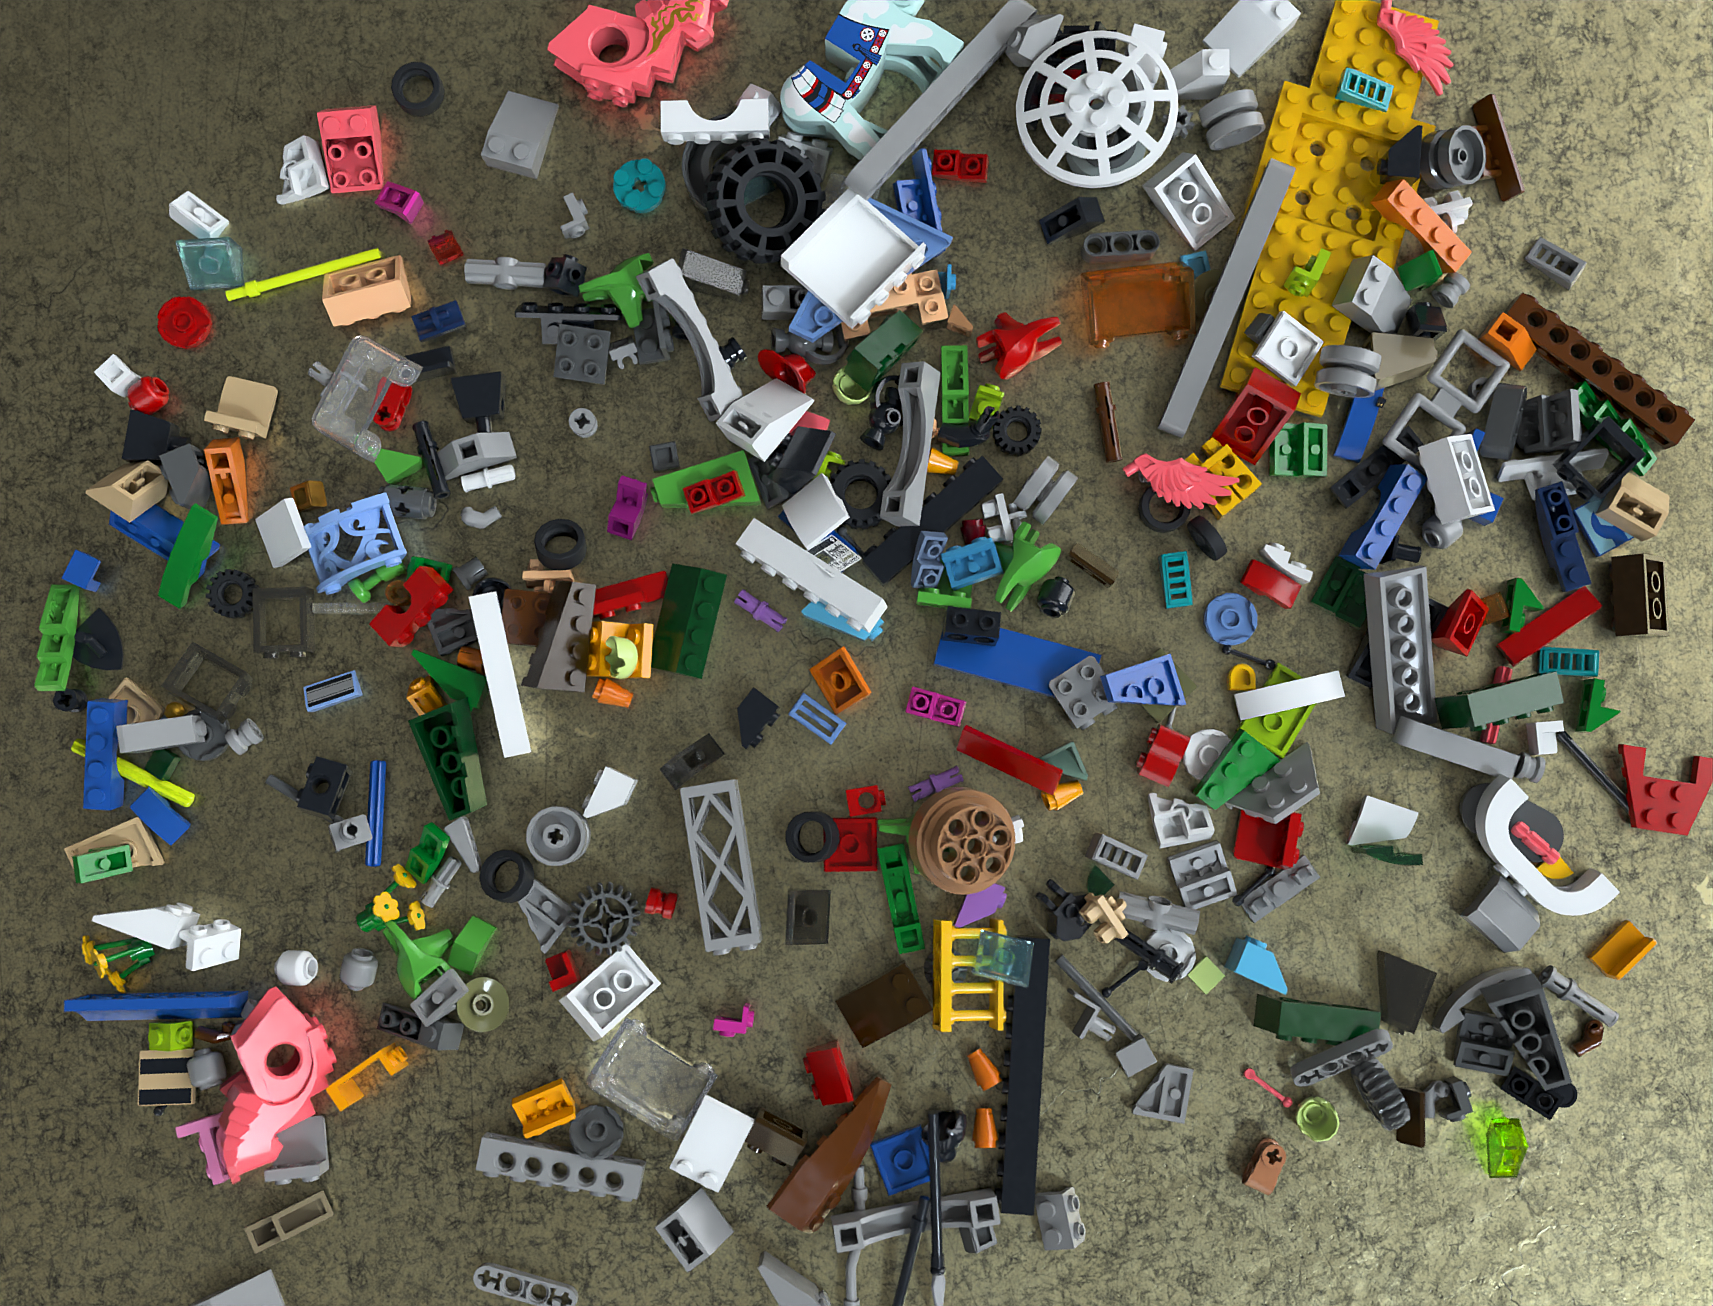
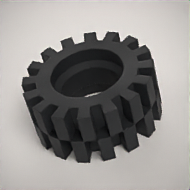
(1021, 415)
(217, 590)

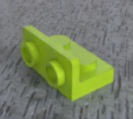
(1302, 281)

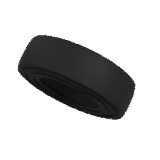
(1207, 538)

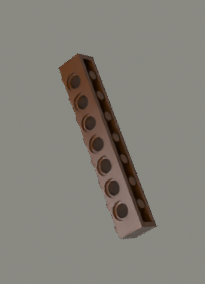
(1559, 355)

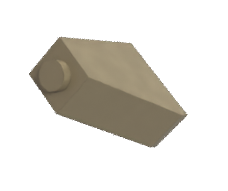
(1401, 356)

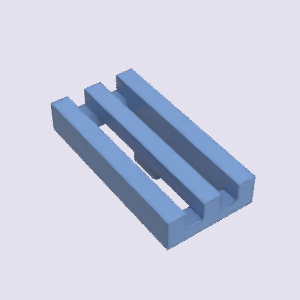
(798, 705)

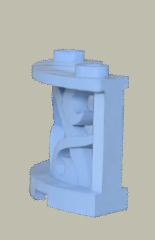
(328, 564)

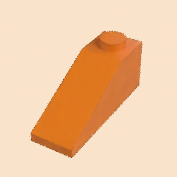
(228, 479)

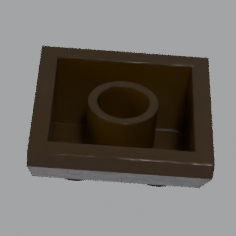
(776, 1137)

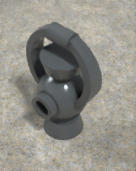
(805, 348)

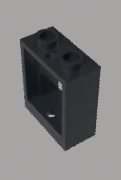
(1617, 441)

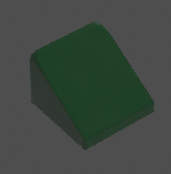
(162, 764)

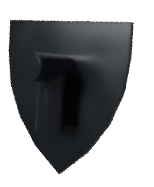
(99, 643)

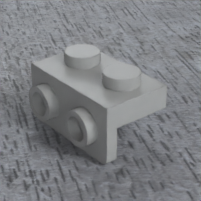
(1060, 1219)

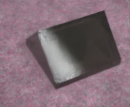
(807, 916)

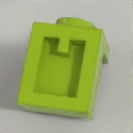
(986, 396)
(831, 459)

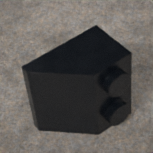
(799, 457)

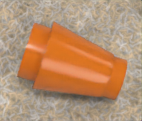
(612, 693)
(984, 1070)
(984, 1129)

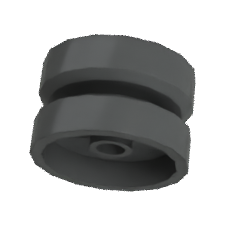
(1452, 157)

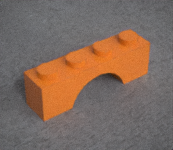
(1403, 206)

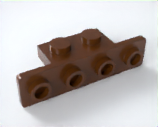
(1499, 152)

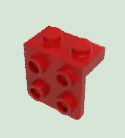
(1268, 842)

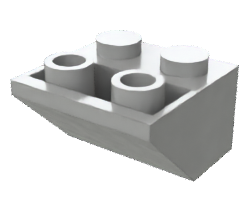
(694, 1229)

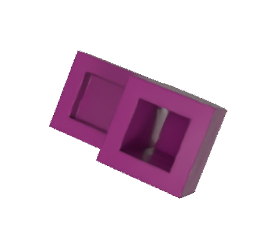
(628, 508)

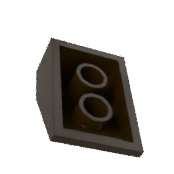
(884, 1004)

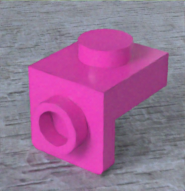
(729, 1026)

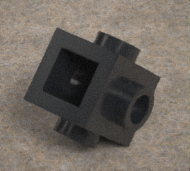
(564, 276)

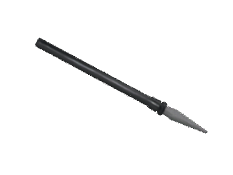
(937, 1256)

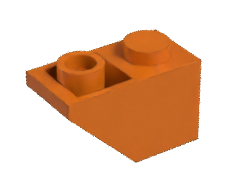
(1509, 340)

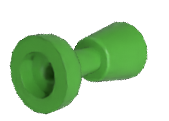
(361, 589)

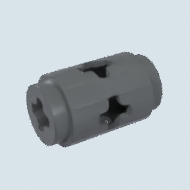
(419, 501)

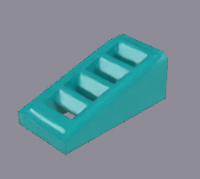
(1352, 96)
(1166, 581)
(1591, 661)

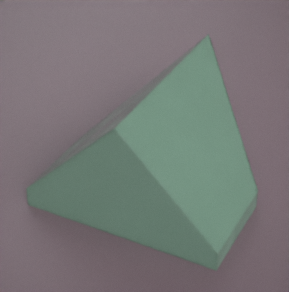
(1068, 759)

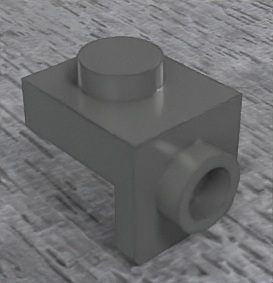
(1460, 1100)

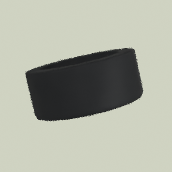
(412, 70)
(1154, 524)
(558, 528)
(793, 837)
(490, 868)

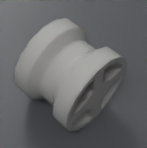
(583, 428)
(1530, 767)

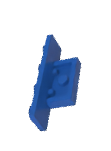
(918, 195)

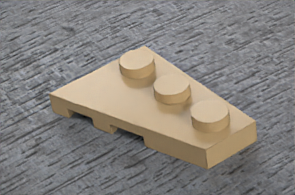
(133, 833)

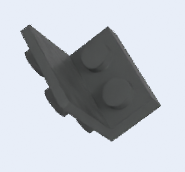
(652, 337)

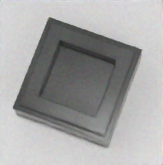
(664, 456)

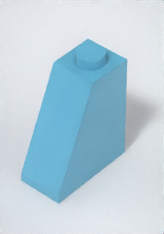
(818, 614)

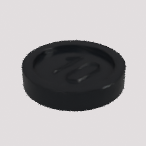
(1569, 1092)

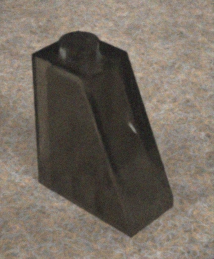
(713, 276)
(1402, 992)

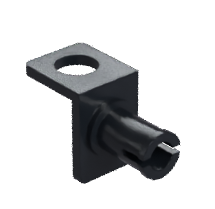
(1400, 552)

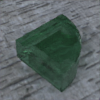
(1098, 882)

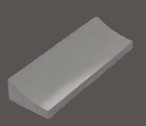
(1400, 646)

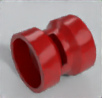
(661, 903)

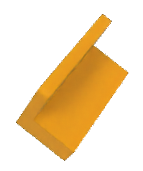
(1621, 951)

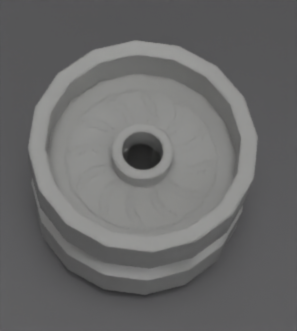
(1231, 119)
(1348, 371)
(1045, 489)
(542, 835)

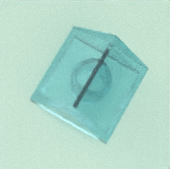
(211, 262)
(1003, 958)

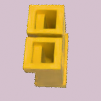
(1226, 463)

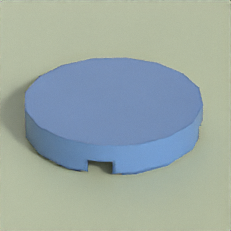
(1230, 619)

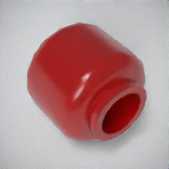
(148, 395)

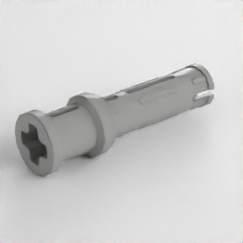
(1568, 987)

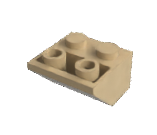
(130, 489)
(1635, 507)

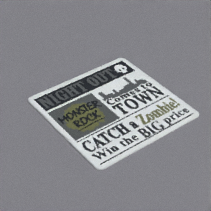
(834, 554)

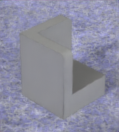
(1135, 1056)

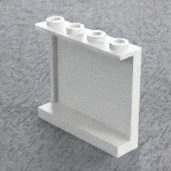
(852, 258)

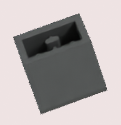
(187, 475)

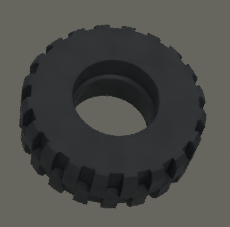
(727, 207)

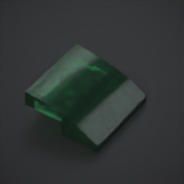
(1386, 854)

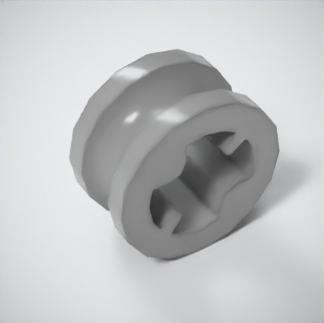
(1472, 392)

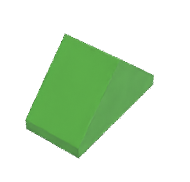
(397, 466)
(471, 945)

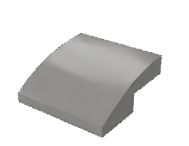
(1202, 875)

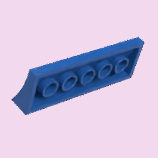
(1014, 661)
(158, 1005)

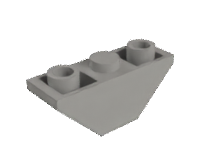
(476, 453)

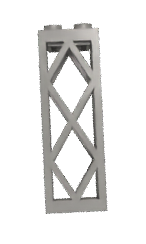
(732, 935)

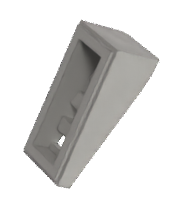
(1560, 254)
(463, 840)
(1095, 849)

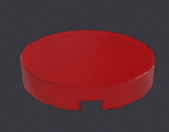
(184, 322)

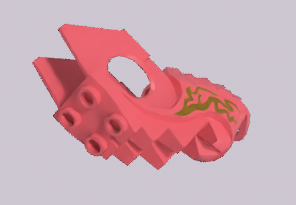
(652, 45)

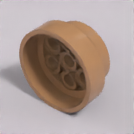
(931, 835)

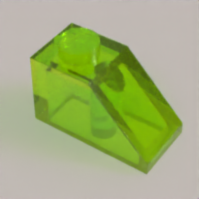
(1505, 1147)

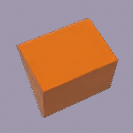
(840, 680)

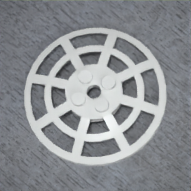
(1098, 122)

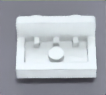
(211, 944)

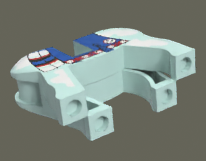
(864, 43)

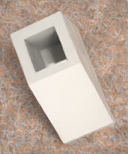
(611, 792)

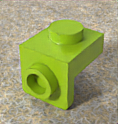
(170, 1036)

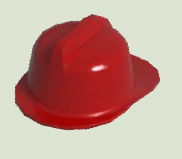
(788, 368)

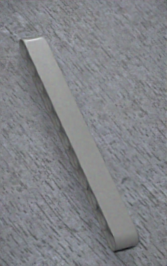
(937, 100)
(1226, 297)

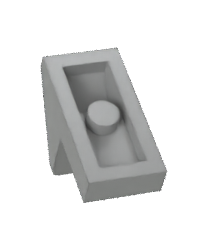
(440, 997)

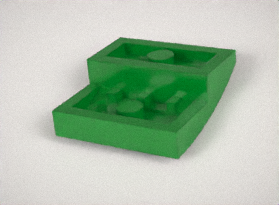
(1299, 451)

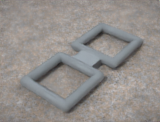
(1447, 398)

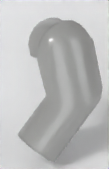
(1433, 1093)

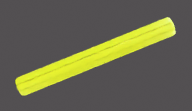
(144, 778)

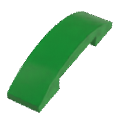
(901, 898)

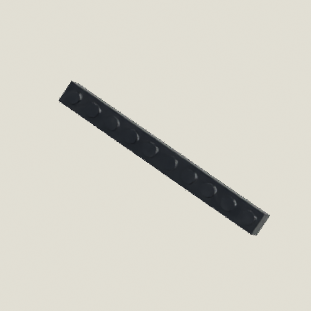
(1023, 1086)

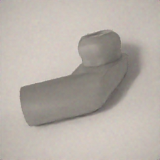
(478, 519)

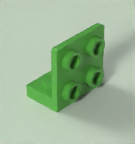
(944, 594)

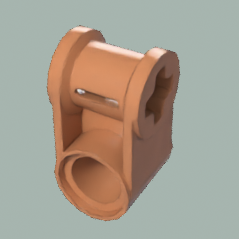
(1264, 1170)

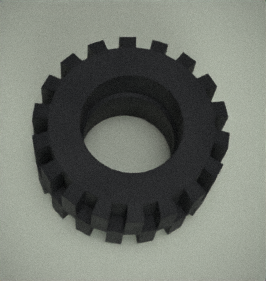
(861, 472)

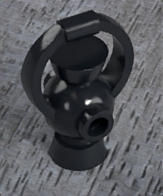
(883, 416)

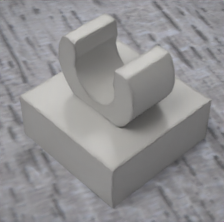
(623, 348)

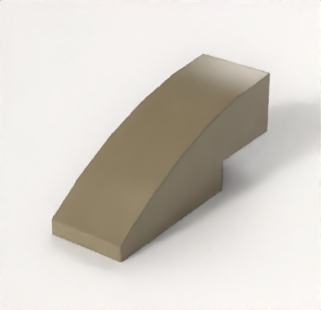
(288, 1221)

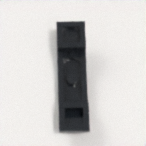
(1372, 469)

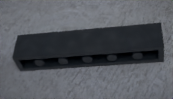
(937, 515)

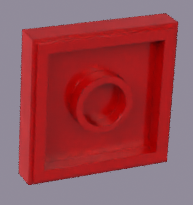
(856, 845)

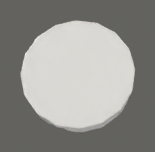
(1203, 751)
(1177, 946)

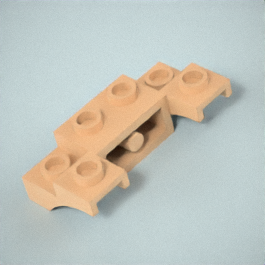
(917, 292)

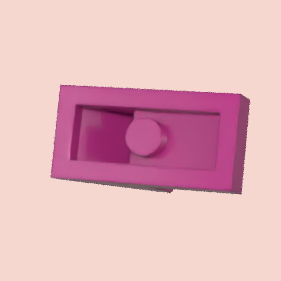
(400, 200)

